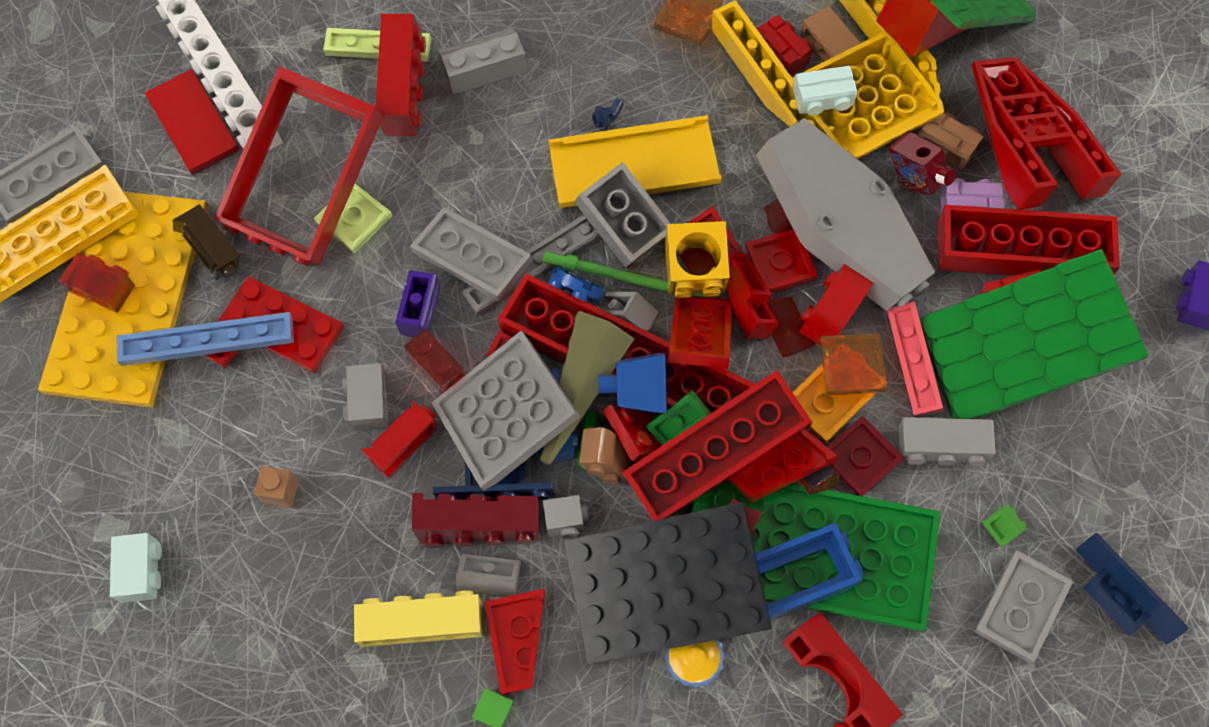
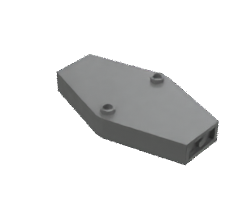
(845, 213)

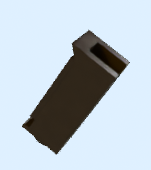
(207, 242)

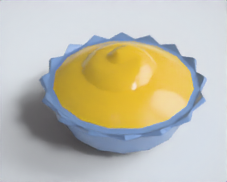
(695, 663)

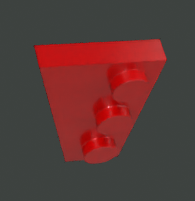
(783, 466)
(515, 636)

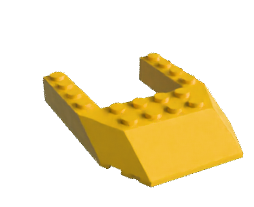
(892, 87)

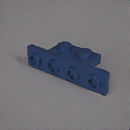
(512, 484)
(1125, 593)

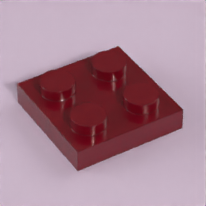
(863, 456)

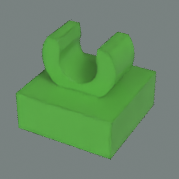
(1005, 525)

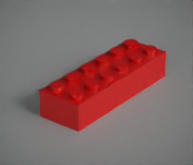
(1020, 240)
(717, 447)

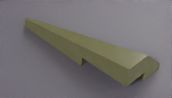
(591, 352)

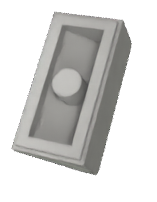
(488, 575)

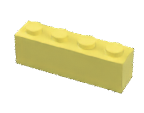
(418, 619)

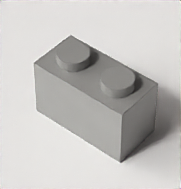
(365, 396)

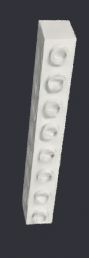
(215, 65)

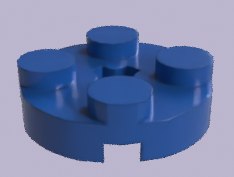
(579, 286)

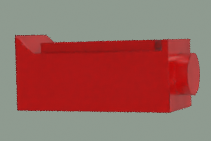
(401, 439)

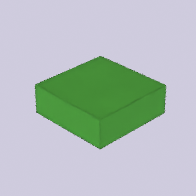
(492, 709)

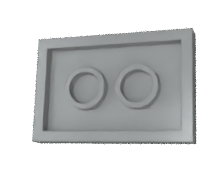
(1023, 607)

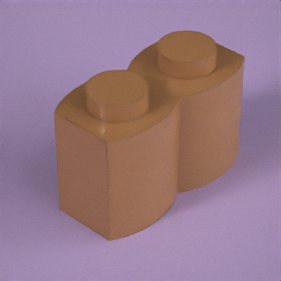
(604, 455)

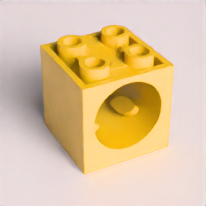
(704, 235)

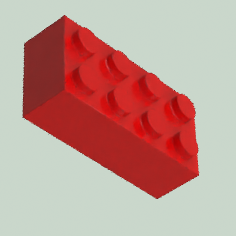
(399, 74)

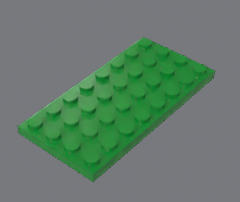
(887, 538)

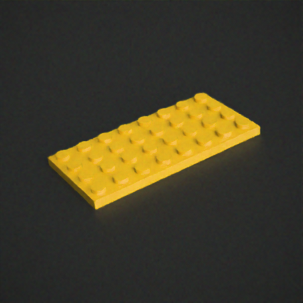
(85, 342)

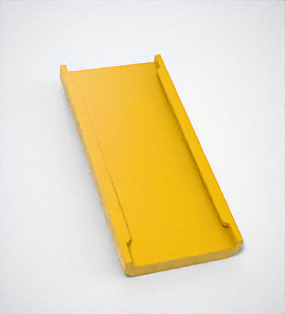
(658, 155)
(61, 229)

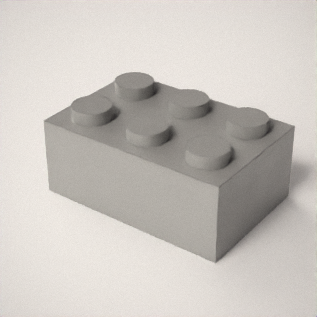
(623, 214)

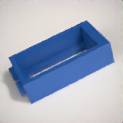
(827, 539)

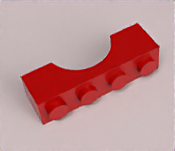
(821, 647)

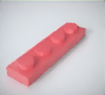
(915, 360)

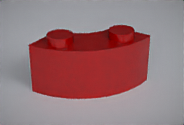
(837, 304)

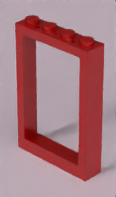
(257, 147)

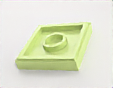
(359, 219)

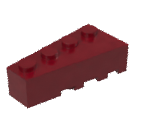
(475, 519)

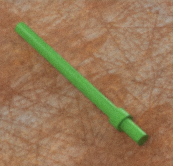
(572, 263)

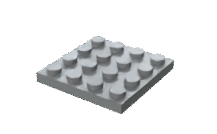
(504, 410)

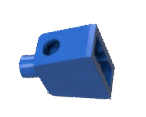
(638, 383)

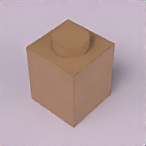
(276, 487)

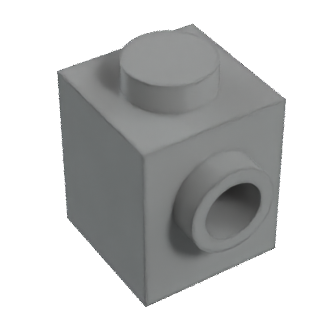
(565, 516)

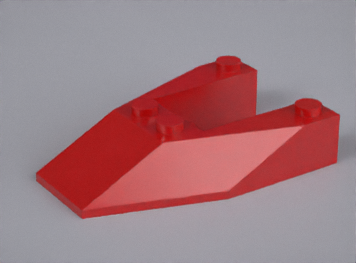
(1028, 115)

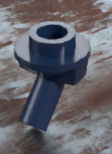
(604, 116)

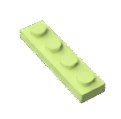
(359, 43)

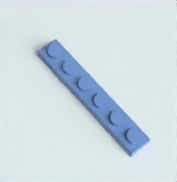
(204, 339)

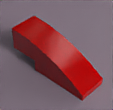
(749, 298)

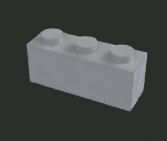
(946, 440)

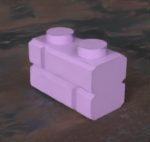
(978, 194)

